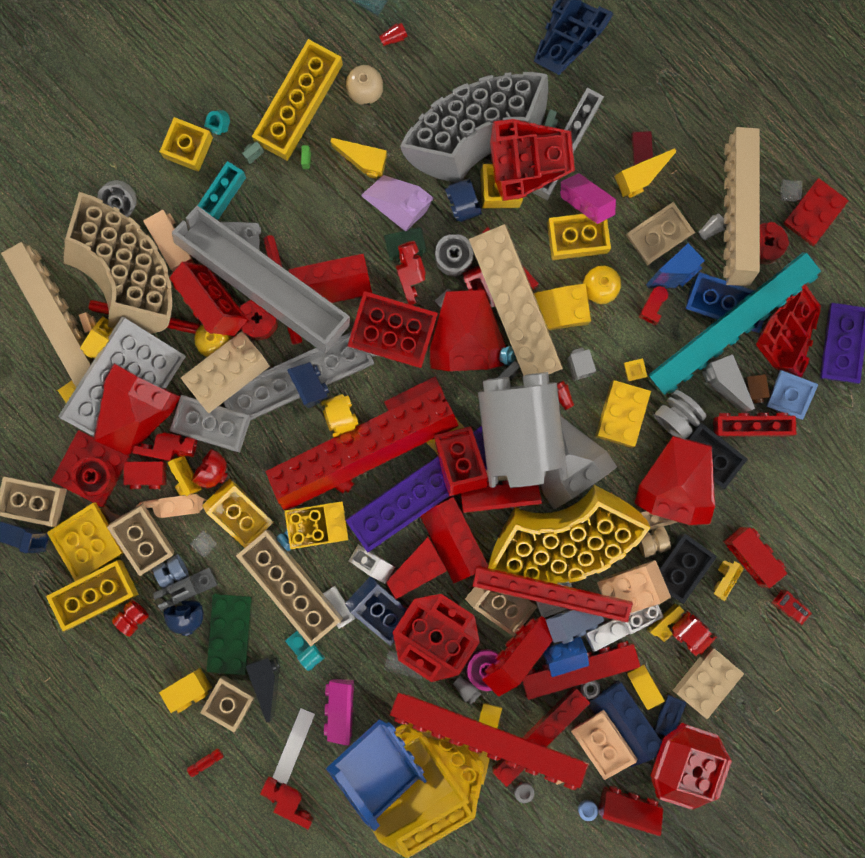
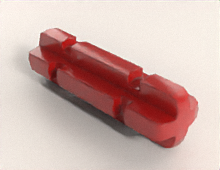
(205, 762)

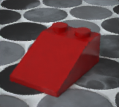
(460, 461)

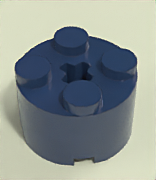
(464, 200)

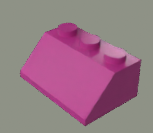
(339, 711)

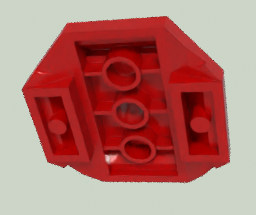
(439, 658)
(681, 753)

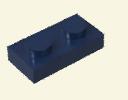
(669, 715)

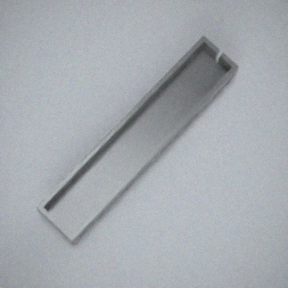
(261, 279)

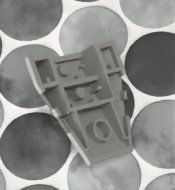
(585, 466)

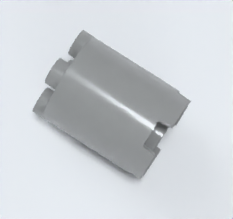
(522, 430)

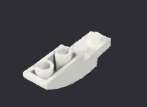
(614, 629)

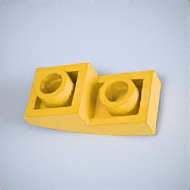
(645, 687)

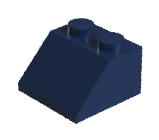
(308, 384)

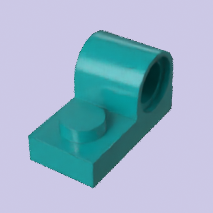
(307, 655)

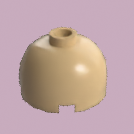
(364, 84)

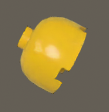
(602, 284)
(209, 343)

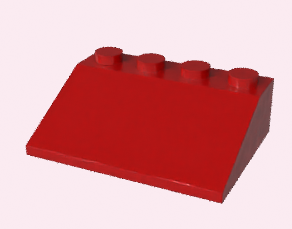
(392, 329)

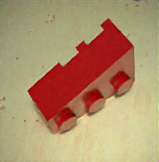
(416, 570)

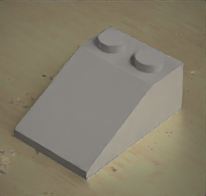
(728, 381)

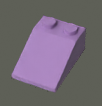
(398, 200)

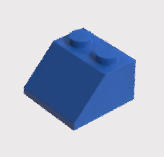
(566, 657)

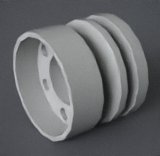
(682, 411)

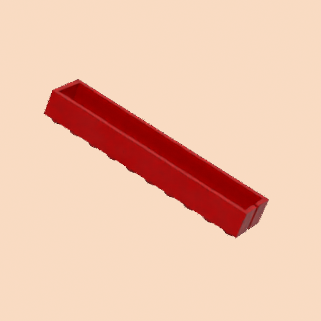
(361, 449)
(490, 740)

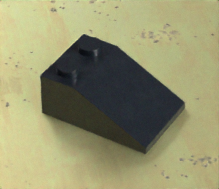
(265, 680)

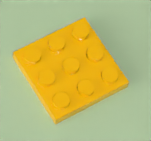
(85, 542)

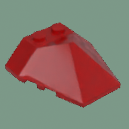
(528, 156)
(789, 332)
(466, 334)
(130, 410)
(680, 483)

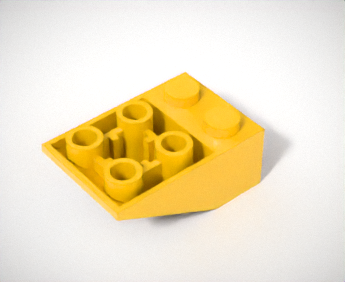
(316, 525)

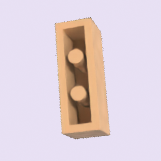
(161, 227)

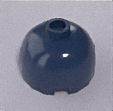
(184, 618)

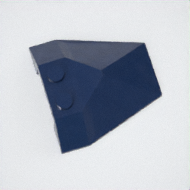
(570, 33)

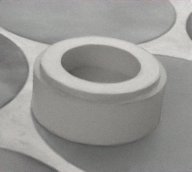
(524, 792)

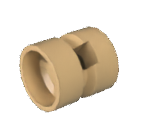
(655, 541)

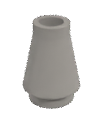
(712, 227)
(467, 690)

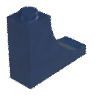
(24, 538)

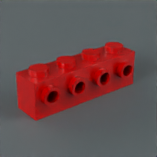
(754, 426)

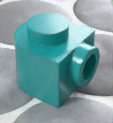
(217, 121)

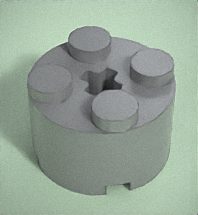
(453, 244)

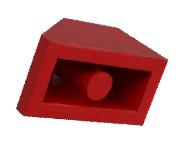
(475, 281)

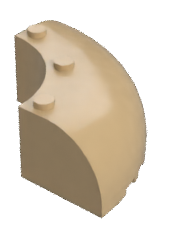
(121, 263)

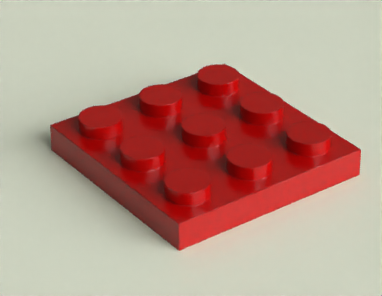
(83, 447)

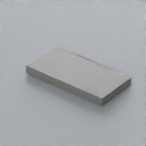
(219, 427)

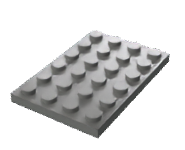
(131, 349)

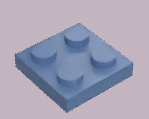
(791, 394)

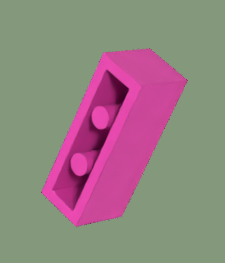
(588, 198)

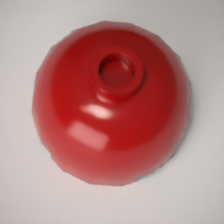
(211, 470)

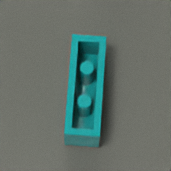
(222, 190)

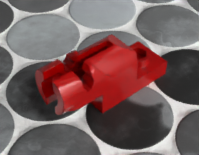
(411, 271)
(167, 446)
(287, 802)

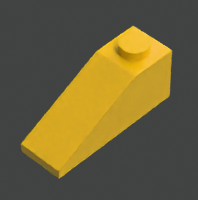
(365, 158)
(97, 338)

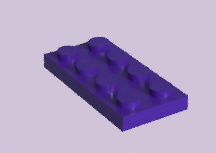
(844, 344)

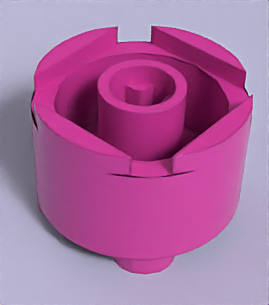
(476, 663)

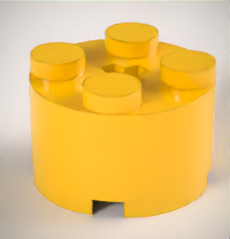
(338, 415)

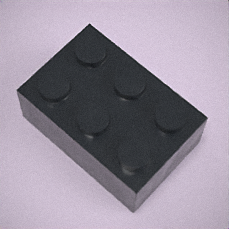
(726, 459)
(685, 566)

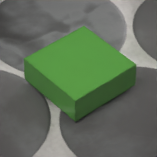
(306, 157)

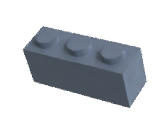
(570, 624)

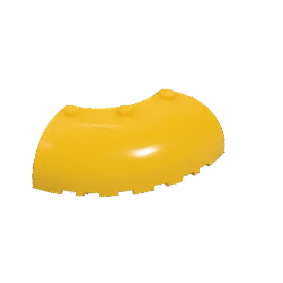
(569, 541)

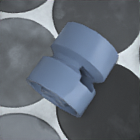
(175, 566)

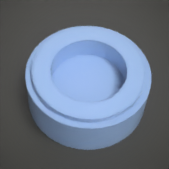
(587, 810)

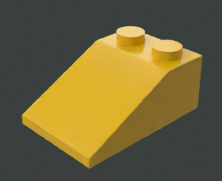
(634, 179)
(564, 306)
(237, 513)

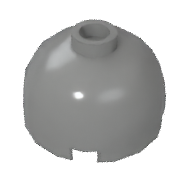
(118, 195)

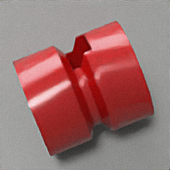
(128, 620)

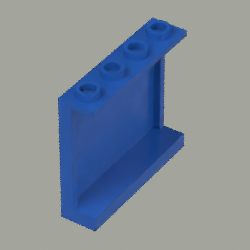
(375, 772)

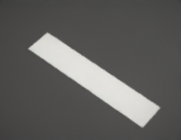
(293, 746)

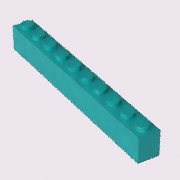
(735, 322)

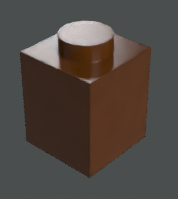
(757, 388)

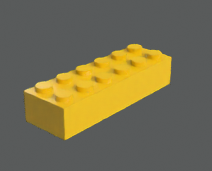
(297, 99)

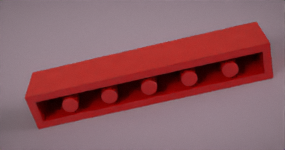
(601, 665)
(546, 730)

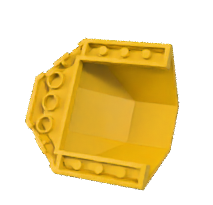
(435, 807)

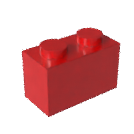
(145, 474)

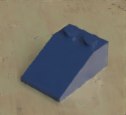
(376, 609)

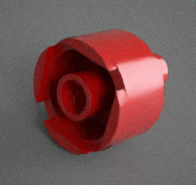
(777, 242)
(266, 325)
(104, 477)
(693, 632)

